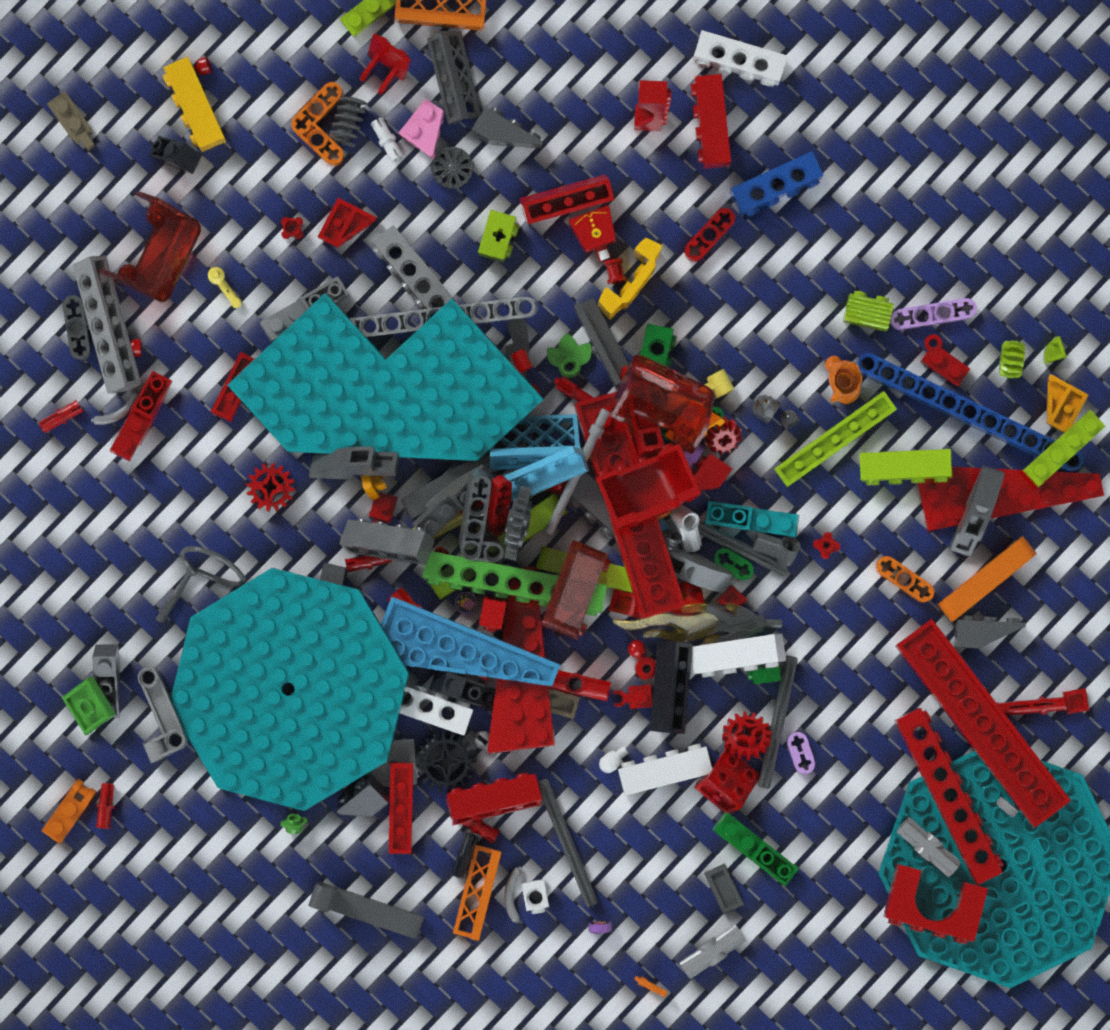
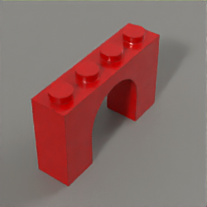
(960, 924)

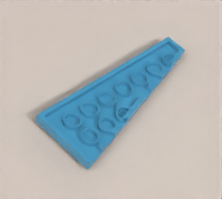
(445, 645)

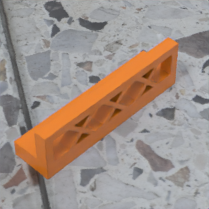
(485, 896)

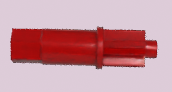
(571, 390)

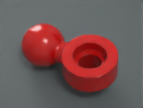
(636, 650)

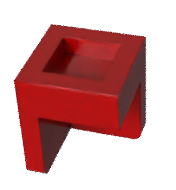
(691, 595)

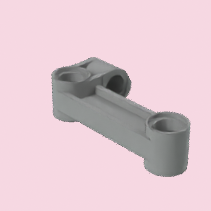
(165, 715)

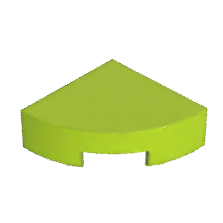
(1054, 351)

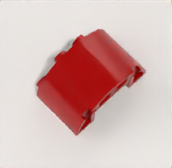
(648, 487)

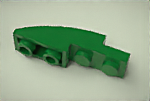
(755, 849)

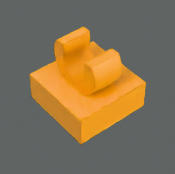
(372, 485)

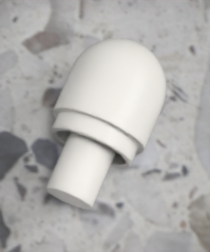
(612, 760)

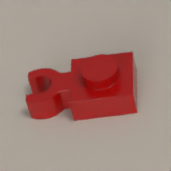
(637, 697)

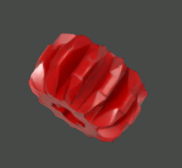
(723, 437)

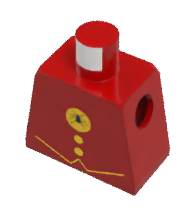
(594, 232)

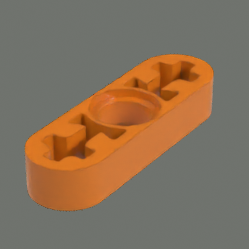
(922, 583)

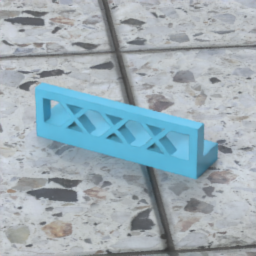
(548, 471)

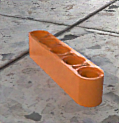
(987, 579)

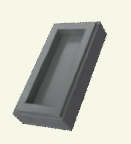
(723, 888)

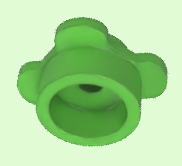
(294, 824)

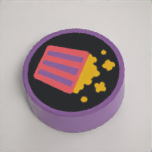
(466, 603)
(600, 927)

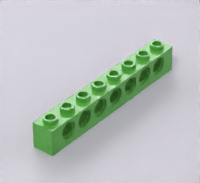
(437, 560)

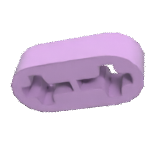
(806, 751)

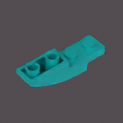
(752, 519)

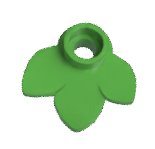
(569, 352)

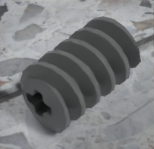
(346, 120)

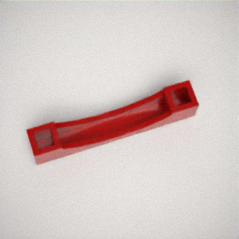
(652, 105)

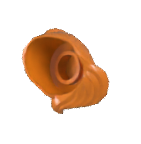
(844, 379)

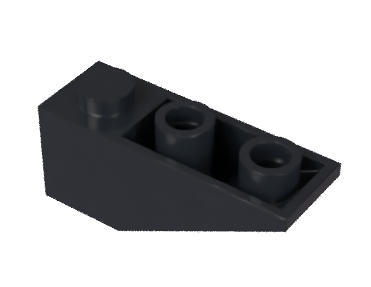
(463, 689)

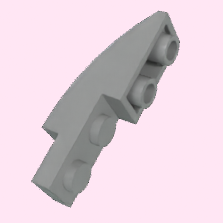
(281, 320)

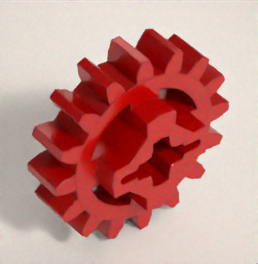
(280, 488)
(748, 732)

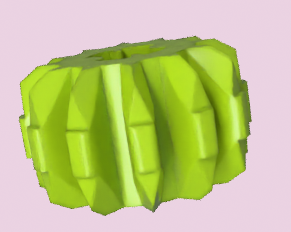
(1012, 359)

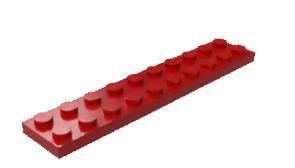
(642, 545)
(983, 723)

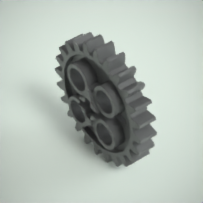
(518, 523)

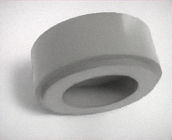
(1007, 807)

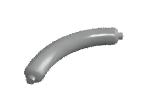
(107, 419)
(509, 892)

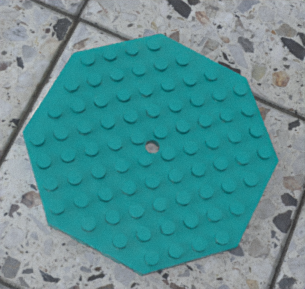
(343, 680)
(1043, 901)

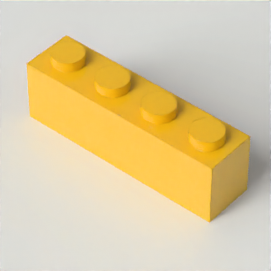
(194, 104)

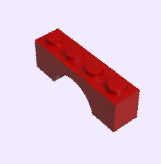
(645, 433)

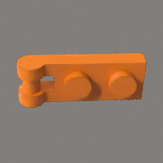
(68, 812)

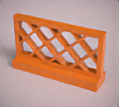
(441, 18)

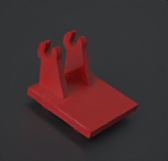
(394, 59)

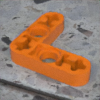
(312, 128)

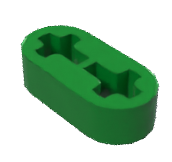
(736, 559)

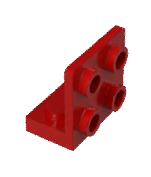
(728, 782)

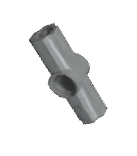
(928, 847)
(712, 951)

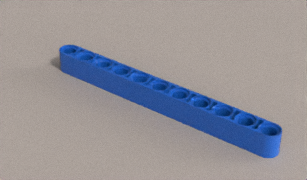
(957, 411)

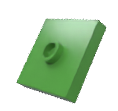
(88, 705)

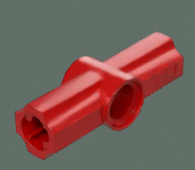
(590, 686)

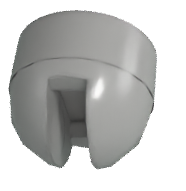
(485, 735)

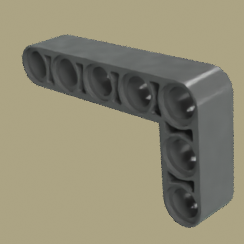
(329, 897)

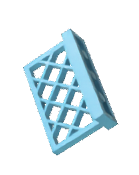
(517, 458)

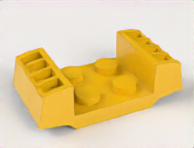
(646, 252)

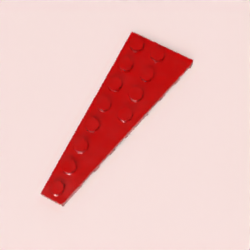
(946, 501)
(522, 709)

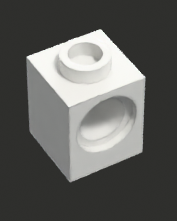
(537, 885)

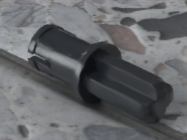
(464, 855)

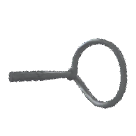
(191, 571)

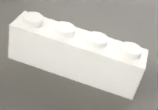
(738, 654)
(665, 770)

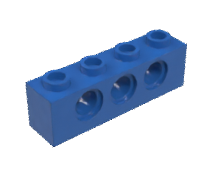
(804, 164)

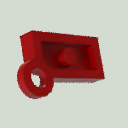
(943, 363)

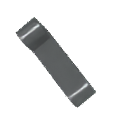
(478, 514)

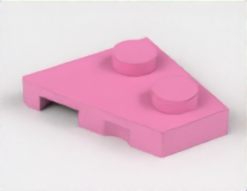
(424, 128)

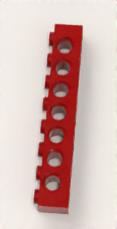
(979, 871)

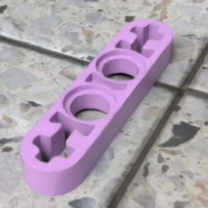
(932, 311)

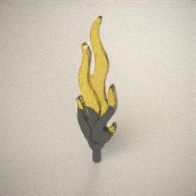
(711, 620)

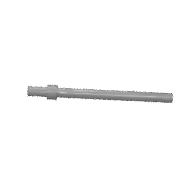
(596, 430)

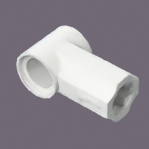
(687, 528)

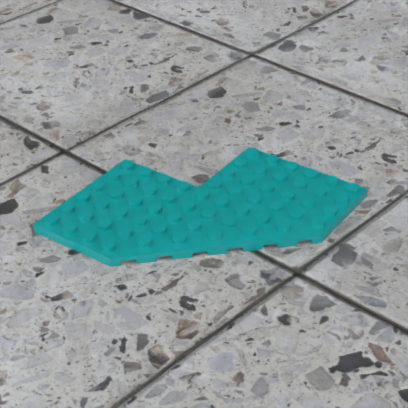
(431, 399)

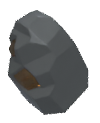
(765, 408)

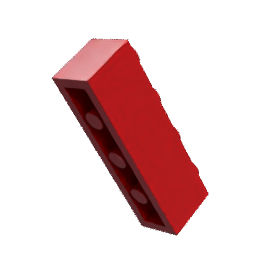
(711, 120)
(566, 199)
(493, 799)

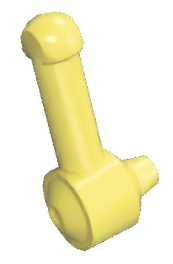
(217, 277)

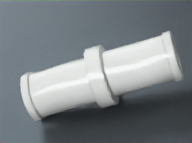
(387, 140)

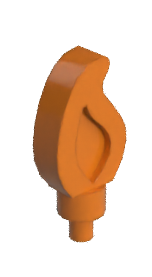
(651, 986)

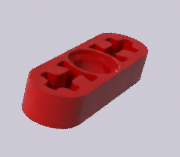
(725, 227)
(500, 492)

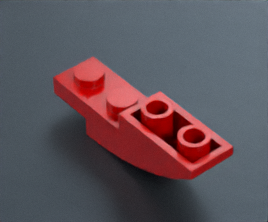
(141, 416)

